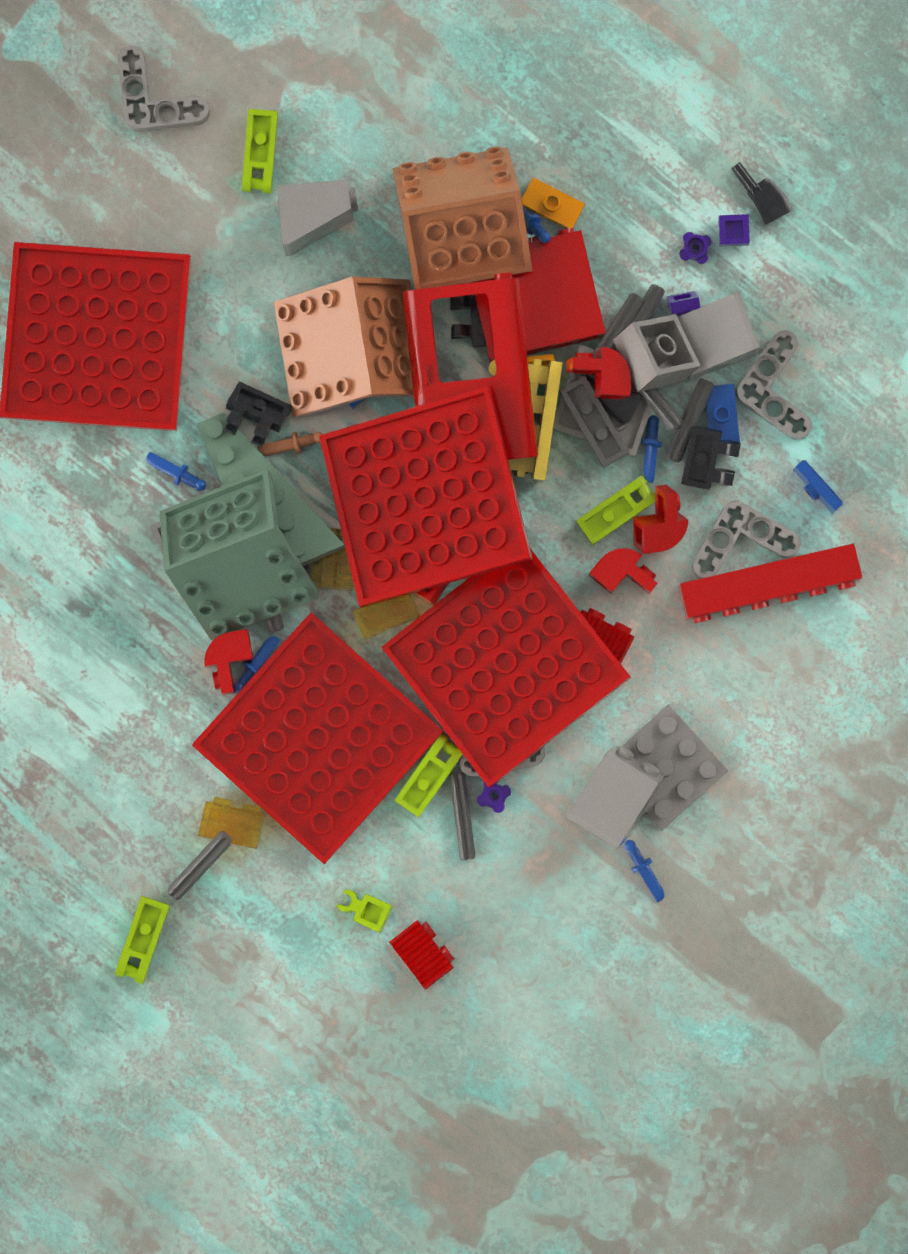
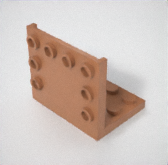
(462, 218)
(344, 343)

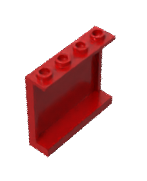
(556, 296)

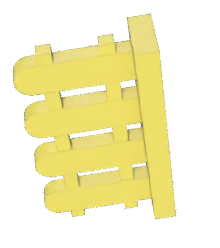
(542, 405)

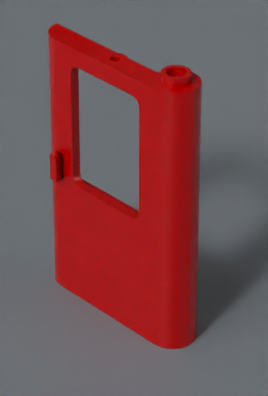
(510, 383)

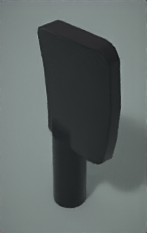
(765, 195)
(619, 409)

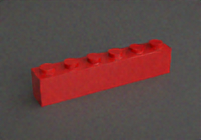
(770, 582)

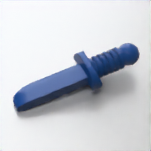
(534, 227)
(651, 448)
(176, 472)
(257, 662)
(644, 870)

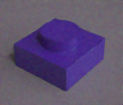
(734, 230)
(683, 303)

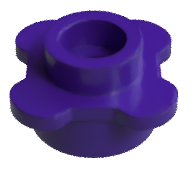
(691, 240)
(498, 803)

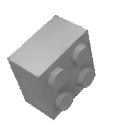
(656, 352)

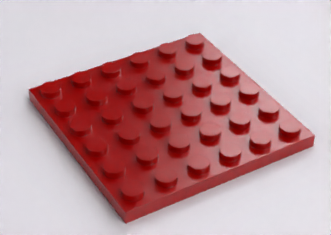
(95, 336)
(425, 497)
(505, 665)
(317, 738)

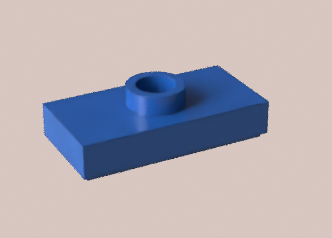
(722, 412)
(817, 487)

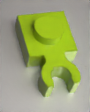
(369, 912)

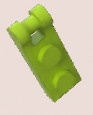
(260, 149)
(615, 511)
(428, 776)
(142, 938)

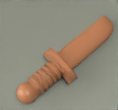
(289, 444)

